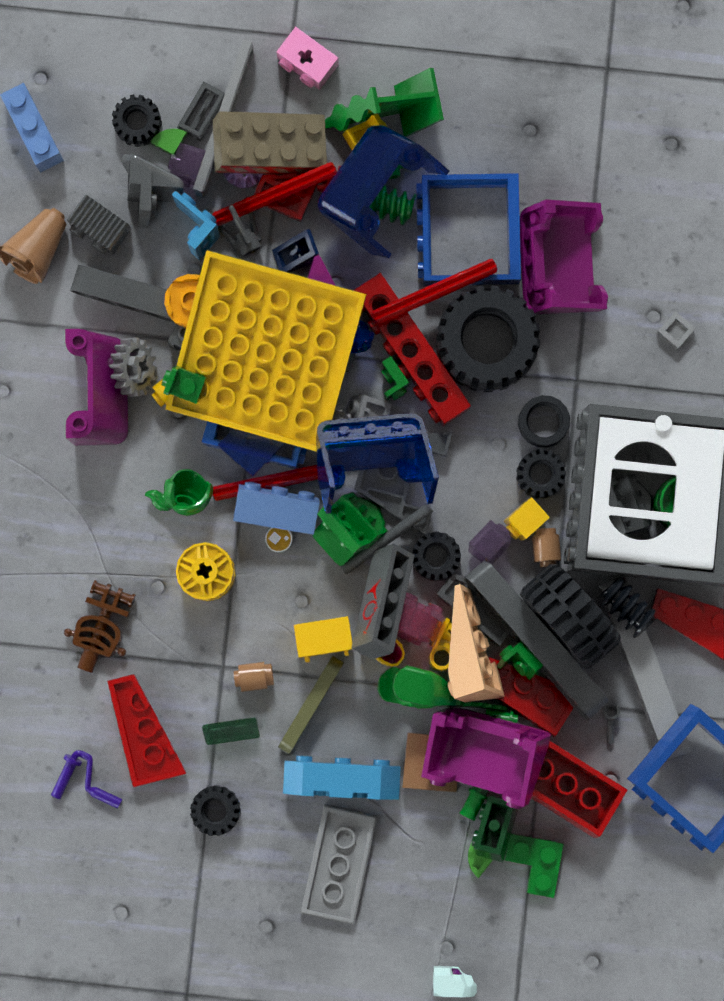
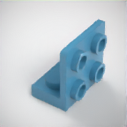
(200, 237)

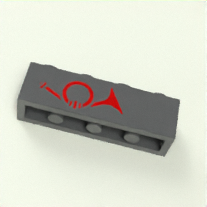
(383, 601)

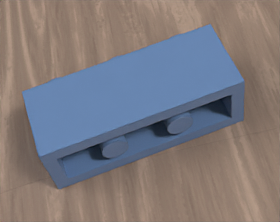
(31, 127)
(276, 508)

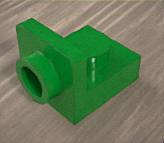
(393, 374)
(183, 384)
(524, 661)

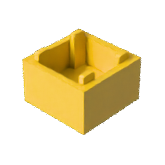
(323, 637)

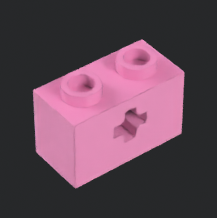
(299, 46)

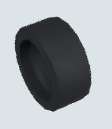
(558, 406)

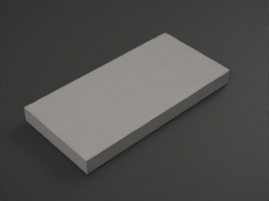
(338, 864)

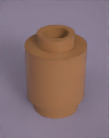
(546, 547)
(253, 676)

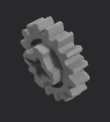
(133, 367)

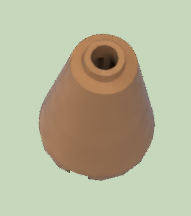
(34, 245)

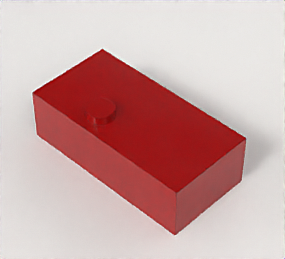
(577, 791)

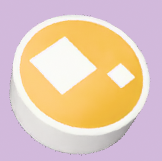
(278, 540)

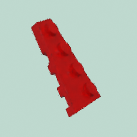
(691, 618)
(534, 699)
(144, 740)

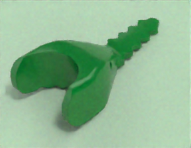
(421, 690)

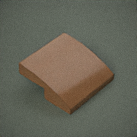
(413, 766)

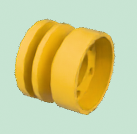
(220, 578)

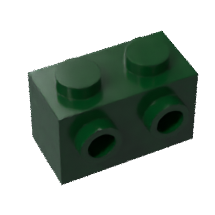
(494, 830)

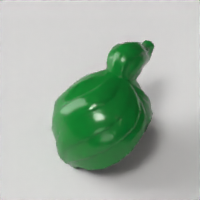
(183, 492)

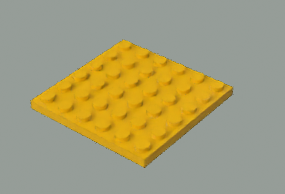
(268, 349)

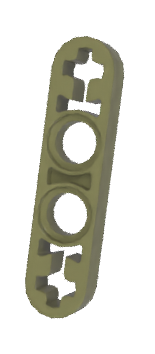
(310, 704)

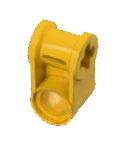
(442, 644)

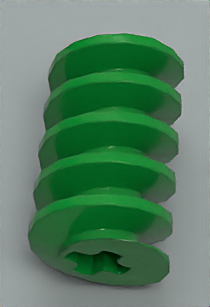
(393, 205)

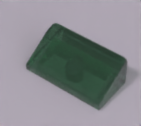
(231, 731)

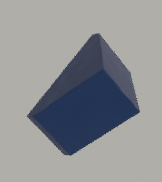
(296, 252)

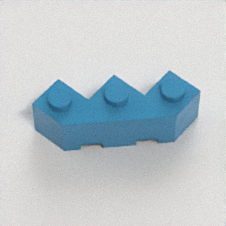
(342, 779)

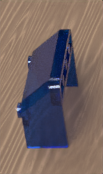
(362, 178)
(374, 444)

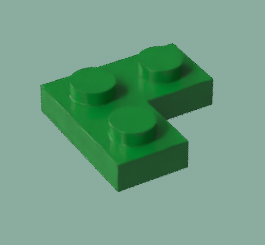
(542, 856)

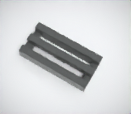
(209, 119)

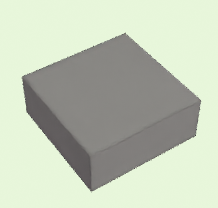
(676, 330)

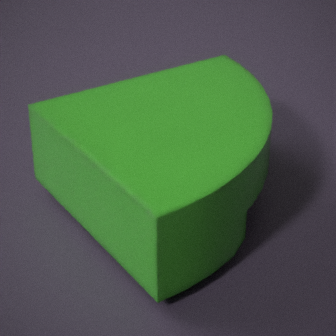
(169, 140)
(477, 863)

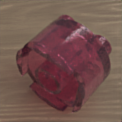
(420, 622)

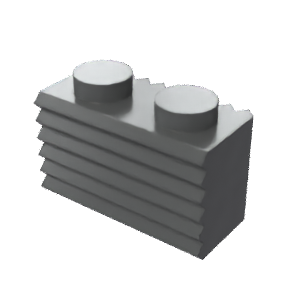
(99, 225)

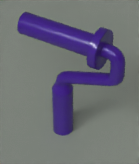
(68, 769)

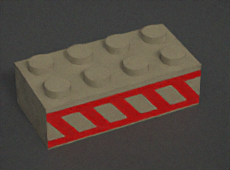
(268, 142)

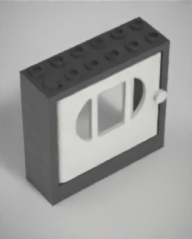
(690, 540)

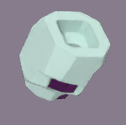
(452, 982)

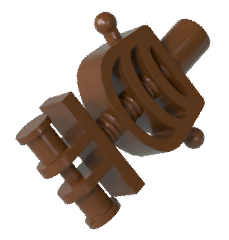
(91, 651)

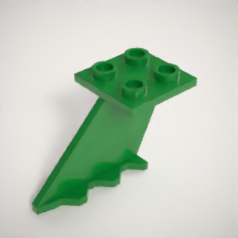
(414, 100)

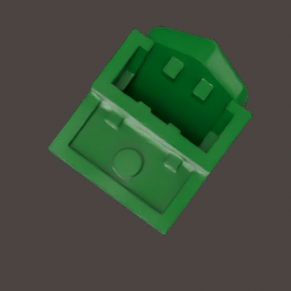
(349, 527)

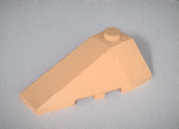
(469, 667)

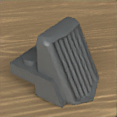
(148, 185)
(629, 493)

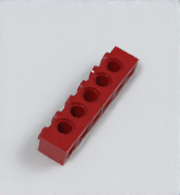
(456, 403)

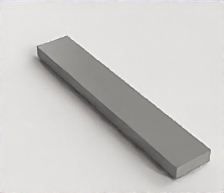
(228, 104)

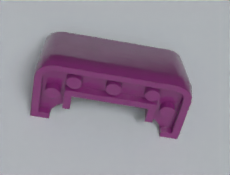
(559, 257)
(107, 408)
(485, 754)

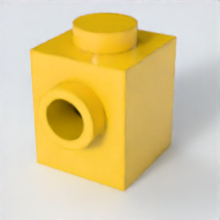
(525, 519)

